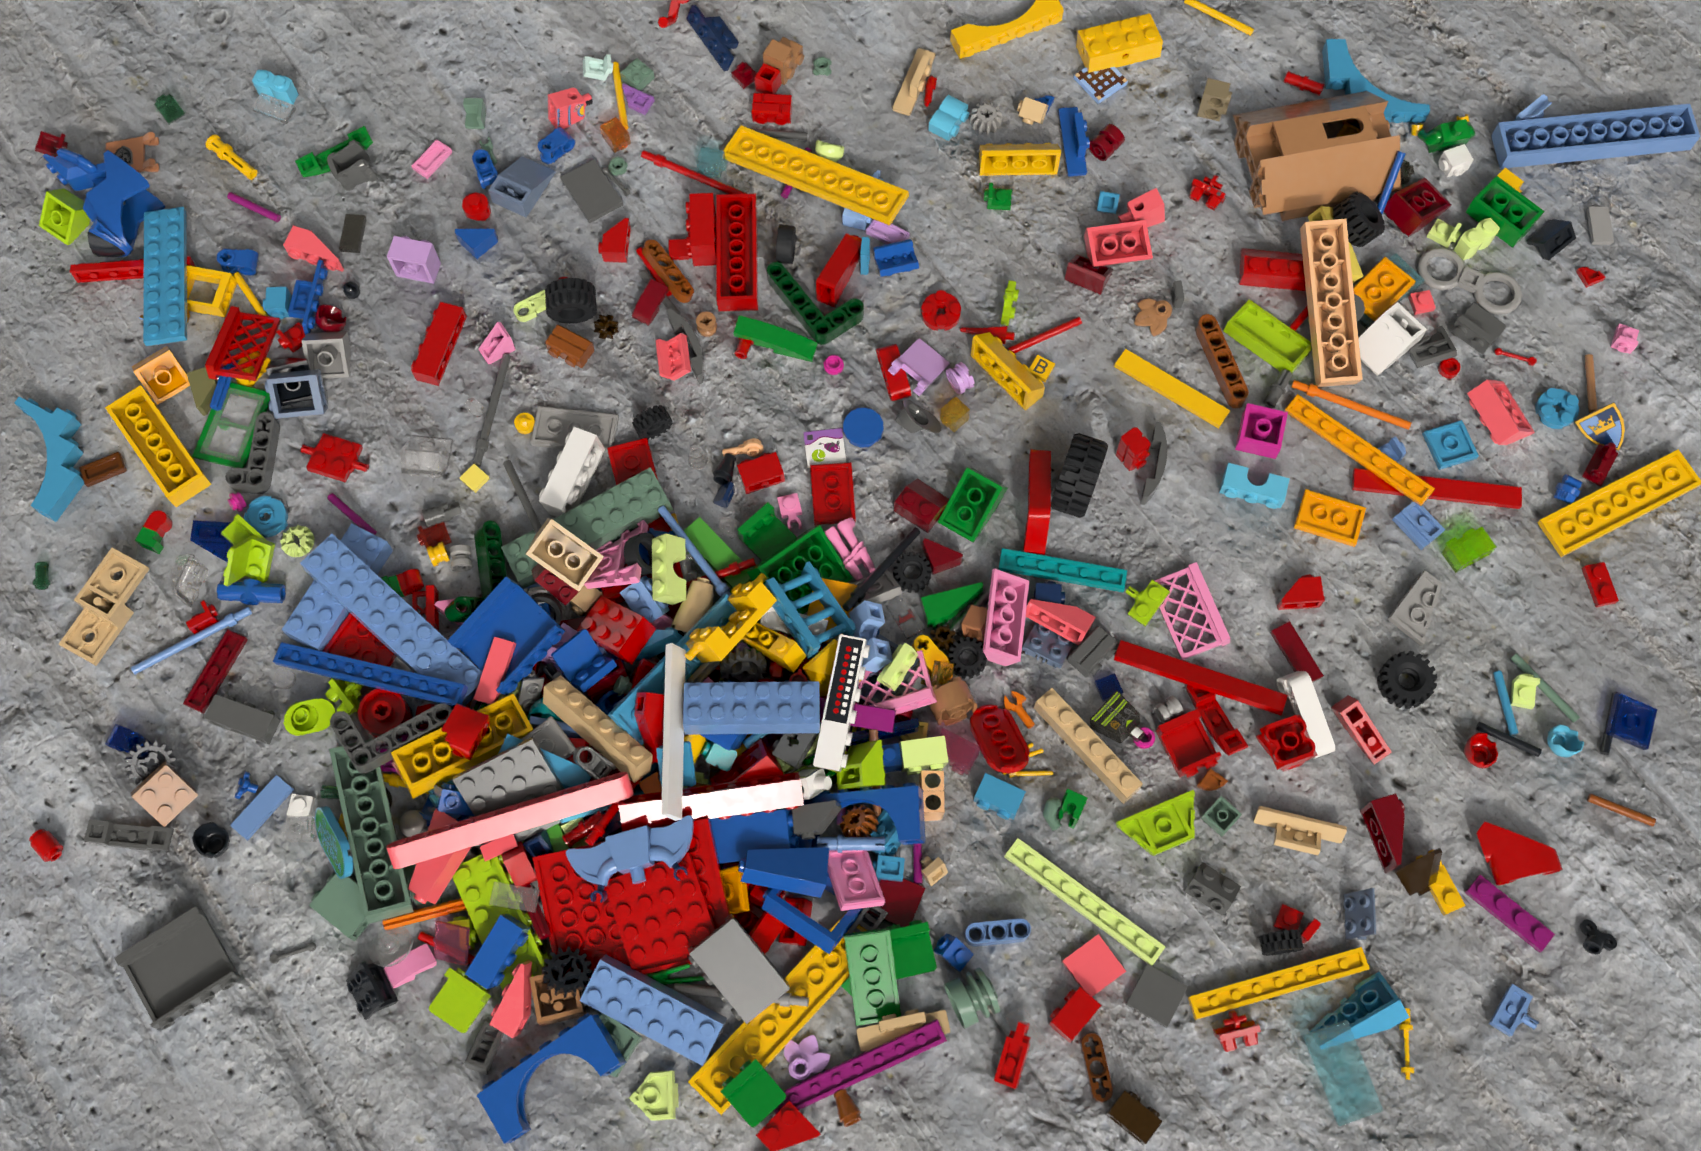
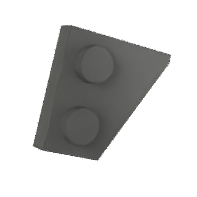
(1433, 349)

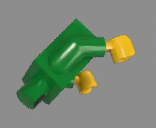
(1446, 134)

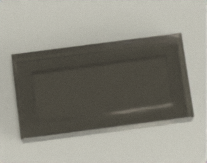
(352, 233)

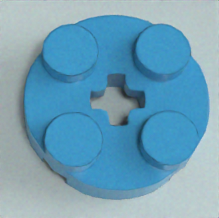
(1564, 400)
(273, 507)

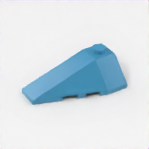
(1369, 1009)

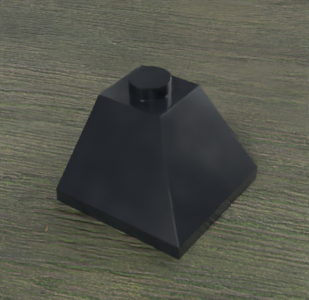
(292, 391)

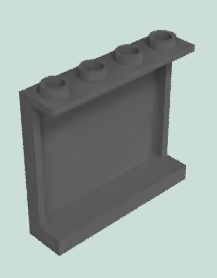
(178, 968)

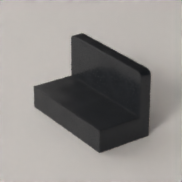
(1553, 238)

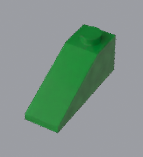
(943, 606)

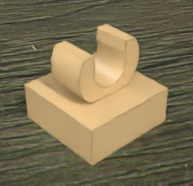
(933, 870)

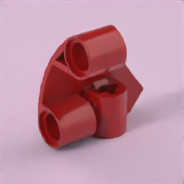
(1514, 855)

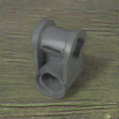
(596, 766)

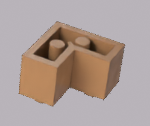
(784, 56)
(553, 1008)

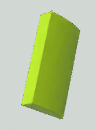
(1268, 337)

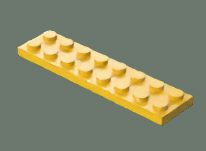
(1619, 503)

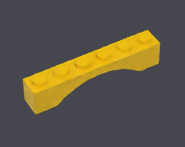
(973, 38)

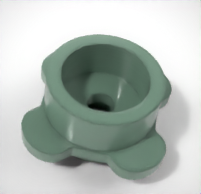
(822, 62)

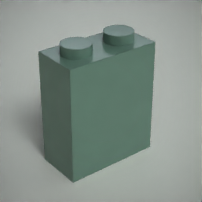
(341, 906)

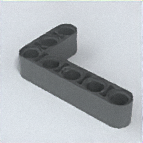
(388, 739)

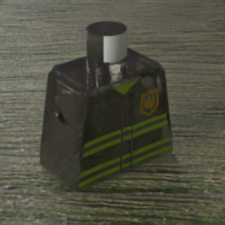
(1117, 719)

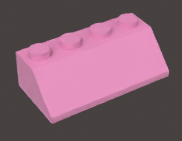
(1005, 618)

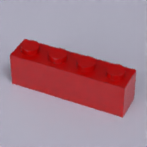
(438, 343)

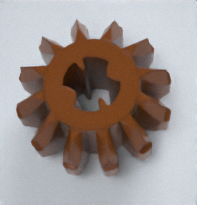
(859, 822)

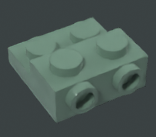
(623, 1036)

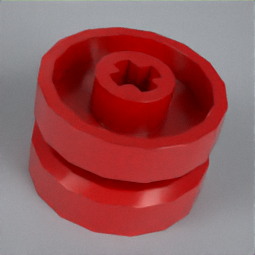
(383, 711)

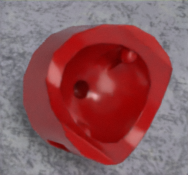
(476, 206)

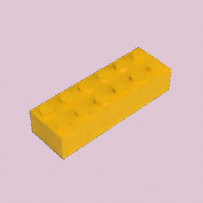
(158, 446)
(431, 759)

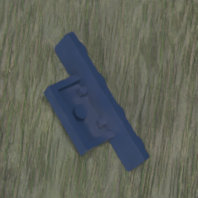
(714, 35)

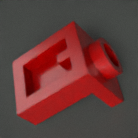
(292, 337)
(203, 620)

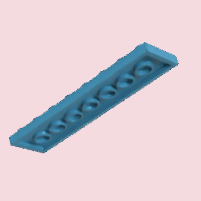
(165, 276)
(655, 680)

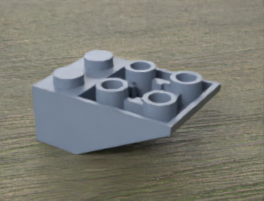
(521, 185)

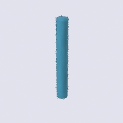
(1505, 702)

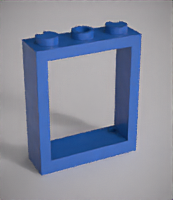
(805, 925)

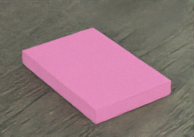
(854, 880)

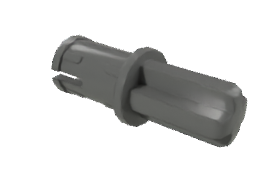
(1277, 388)

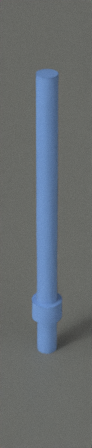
(721, 588)
(229, 620)

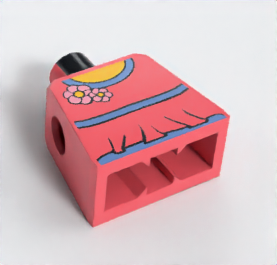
(567, 107)

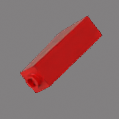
(838, 270)

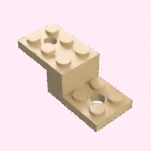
(104, 606)

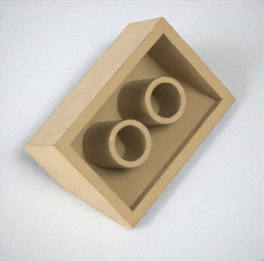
(563, 554)

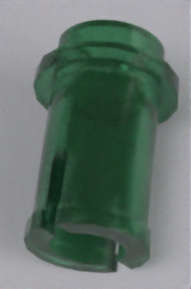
(41, 579)
(330, 792)

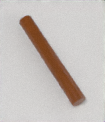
(1621, 810)

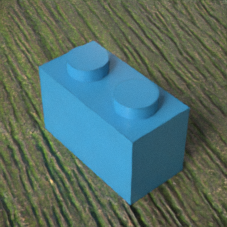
(999, 797)

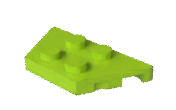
(1162, 825)

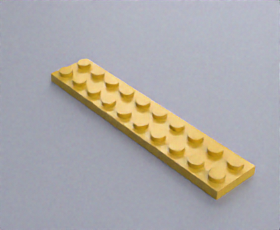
(816, 175)
(768, 1033)

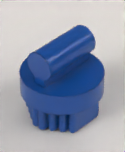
(1568, 489)

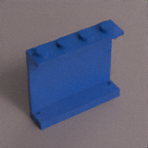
(511, 616)

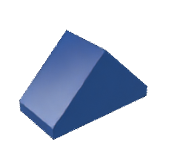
(477, 240)

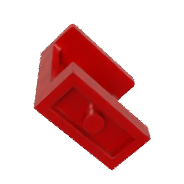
(1187, 744)

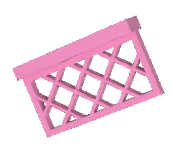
(1208, 608)
(907, 701)

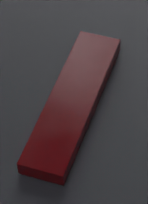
(215, 671)

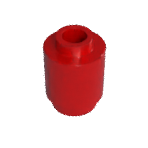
(46, 845)

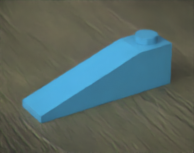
(566, 771)

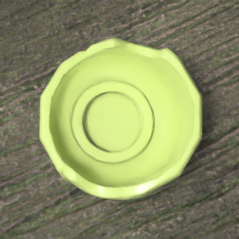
(829, 151)

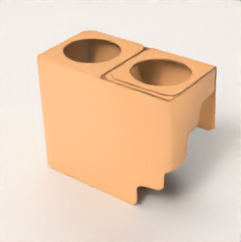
(933, 815)

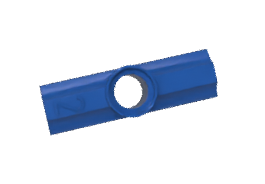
(251, 592)

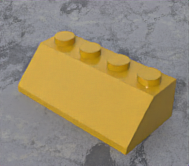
(1019, 159)
(1006, 370)

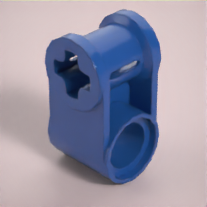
(557, 143)
(485, 171)
(239, 261)

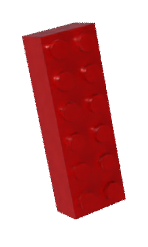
(737, 252)

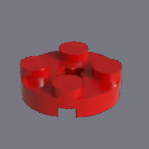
(941, 321)

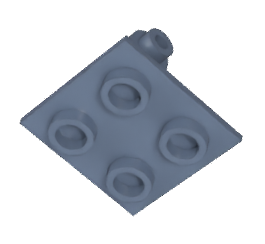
(1047, 645)
(1360, 914)

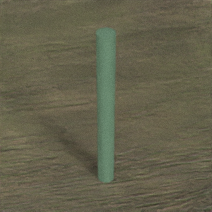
(1546, 689)

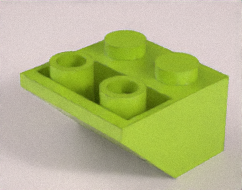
(863, 767)

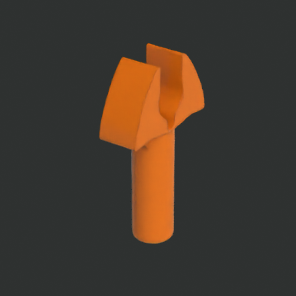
(1018, 708)

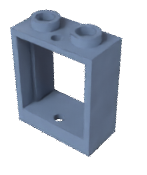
(317, 390)

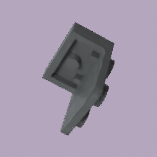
(1478, 328)

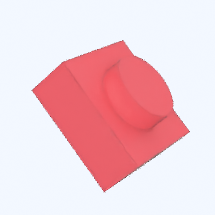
(1421, 302)

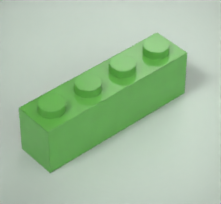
(715, 551)

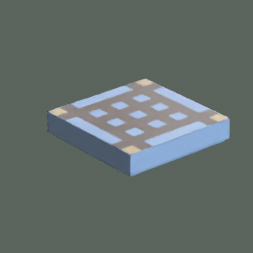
(1101, 83)

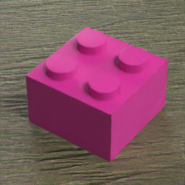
(1261, 431)

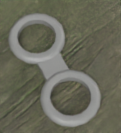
(1470, 280)

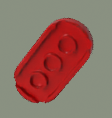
(999, 739)

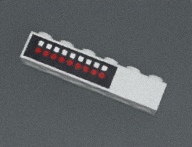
(840, 703)

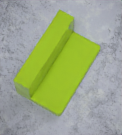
(239, 530)

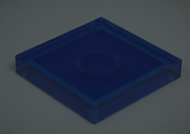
(1631, 721)

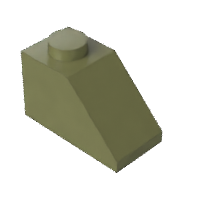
(202, 389)

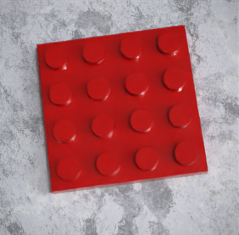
(661, 913)

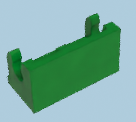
(1072, 804)

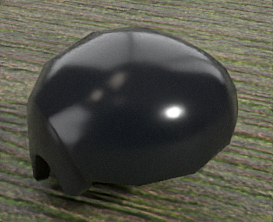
(210, 840)

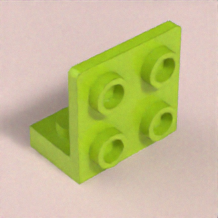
(250, 559)

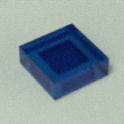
(1107, 686)

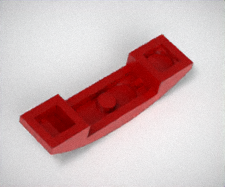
(1216, 721)

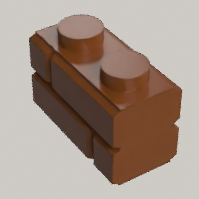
(569, 346)

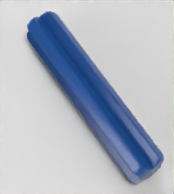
(221, 389)

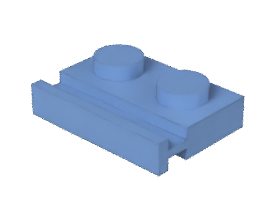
(1418, 525)

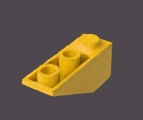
(775, 647)

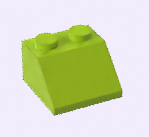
(63, 215)

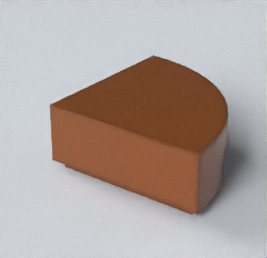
(1212, 781)

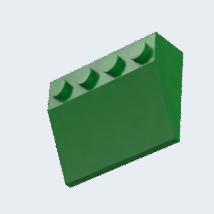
(790, 560)

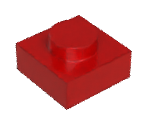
(1288, 918)

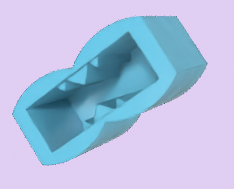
(275, 86)
(948, 118)

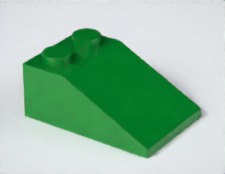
(972, 504)

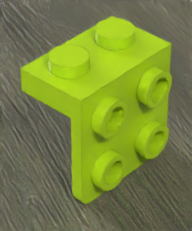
(459, 1001)

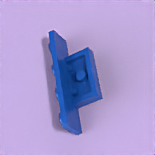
(1074, 140)
(306, 298)

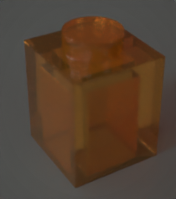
(615, 134)

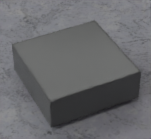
(1177, 294)

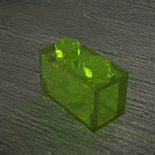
(1468, 549)

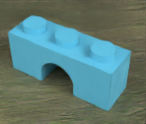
(1236, 484)

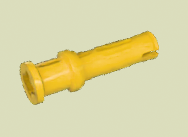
(225, 152)

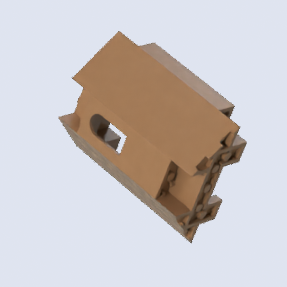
(1301, 169)

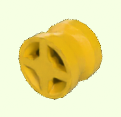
(438, 554)

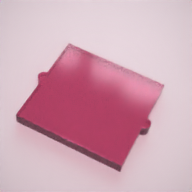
(451, 943)

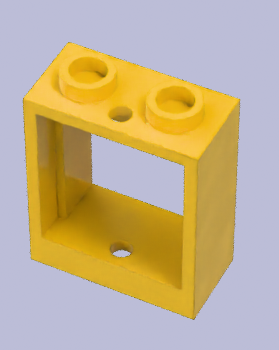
(223, 294)

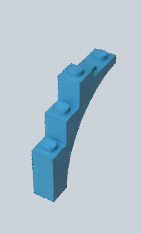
(1343, 74)
(60, 479)

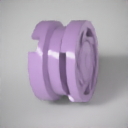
(960, 378)

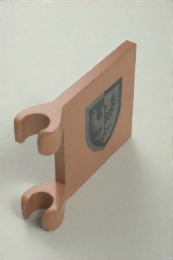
(133, 152)

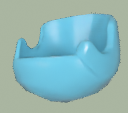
(1564, 741)

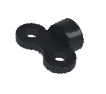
(1595, 939)

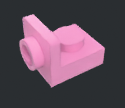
(1625, 339)

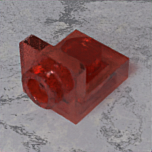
(433, 535)

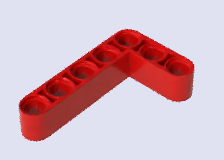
(1038, 502)

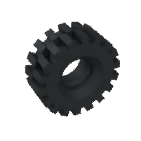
(1417, 669)

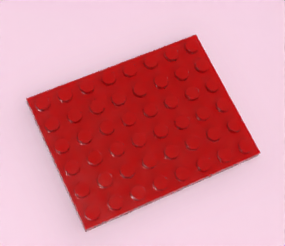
(592, 925)

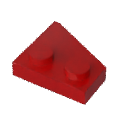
(787, 1129)

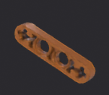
(680, 289)

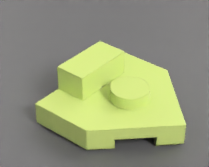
(657, 1096)

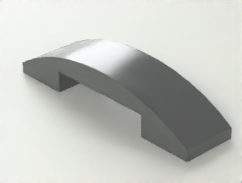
(679, 326)
(1159, 443)
(128, 836)

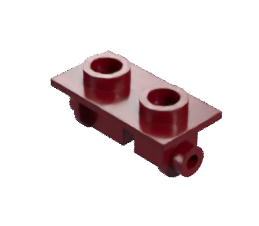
(1600, 463)

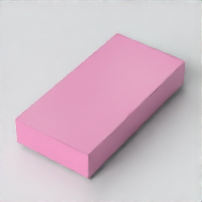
(432, 159)

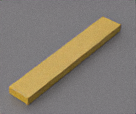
(1172, 388)

